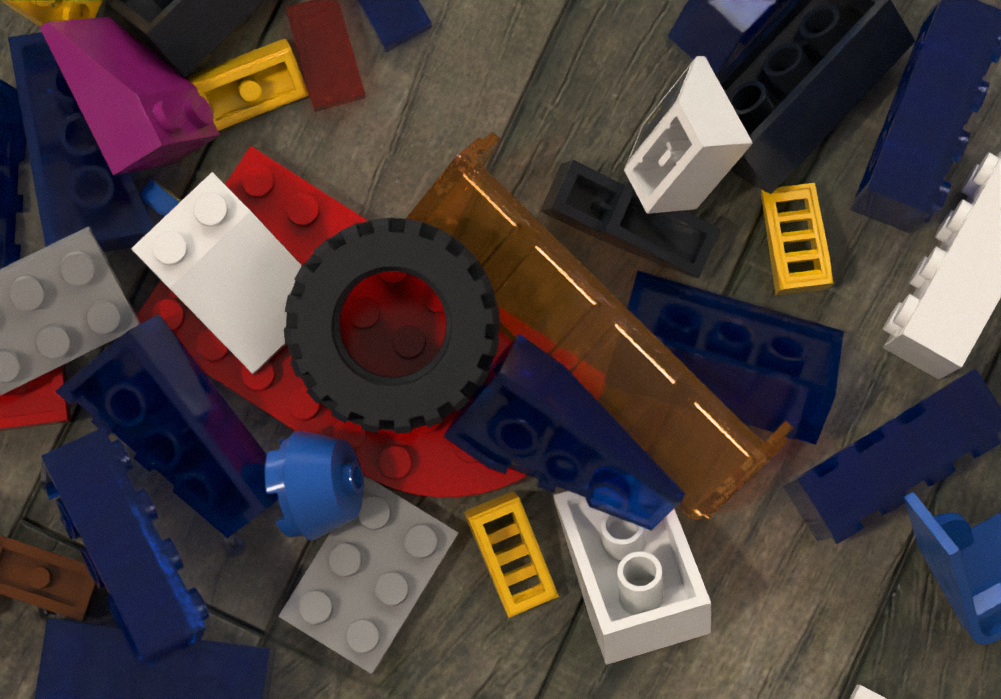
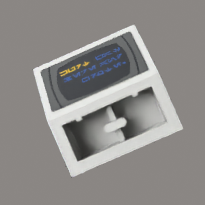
(686, 143)

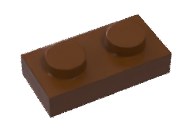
(45, 579)

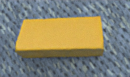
(251, 84)

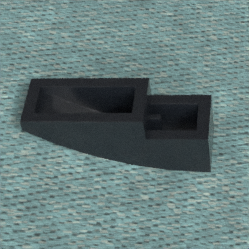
(617, 217)

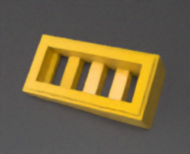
(805, 281)
(495, 509)

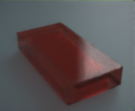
(325, 53)

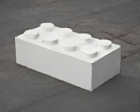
(956, 282)

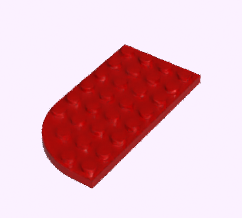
(387, 325)

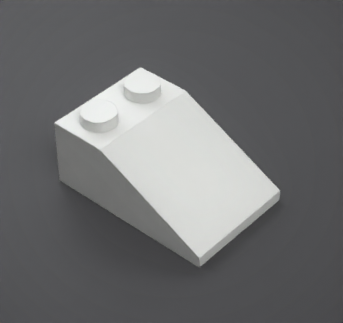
(224, 270)
(634, 580)

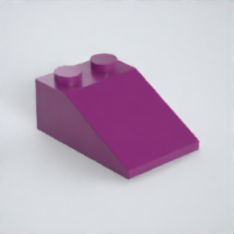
(128, 95)

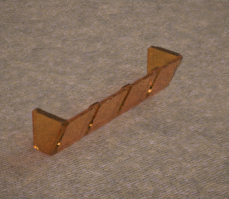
(589, 331)

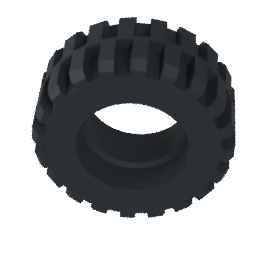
(380, 400)

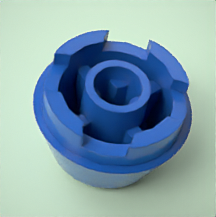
(315, 483)

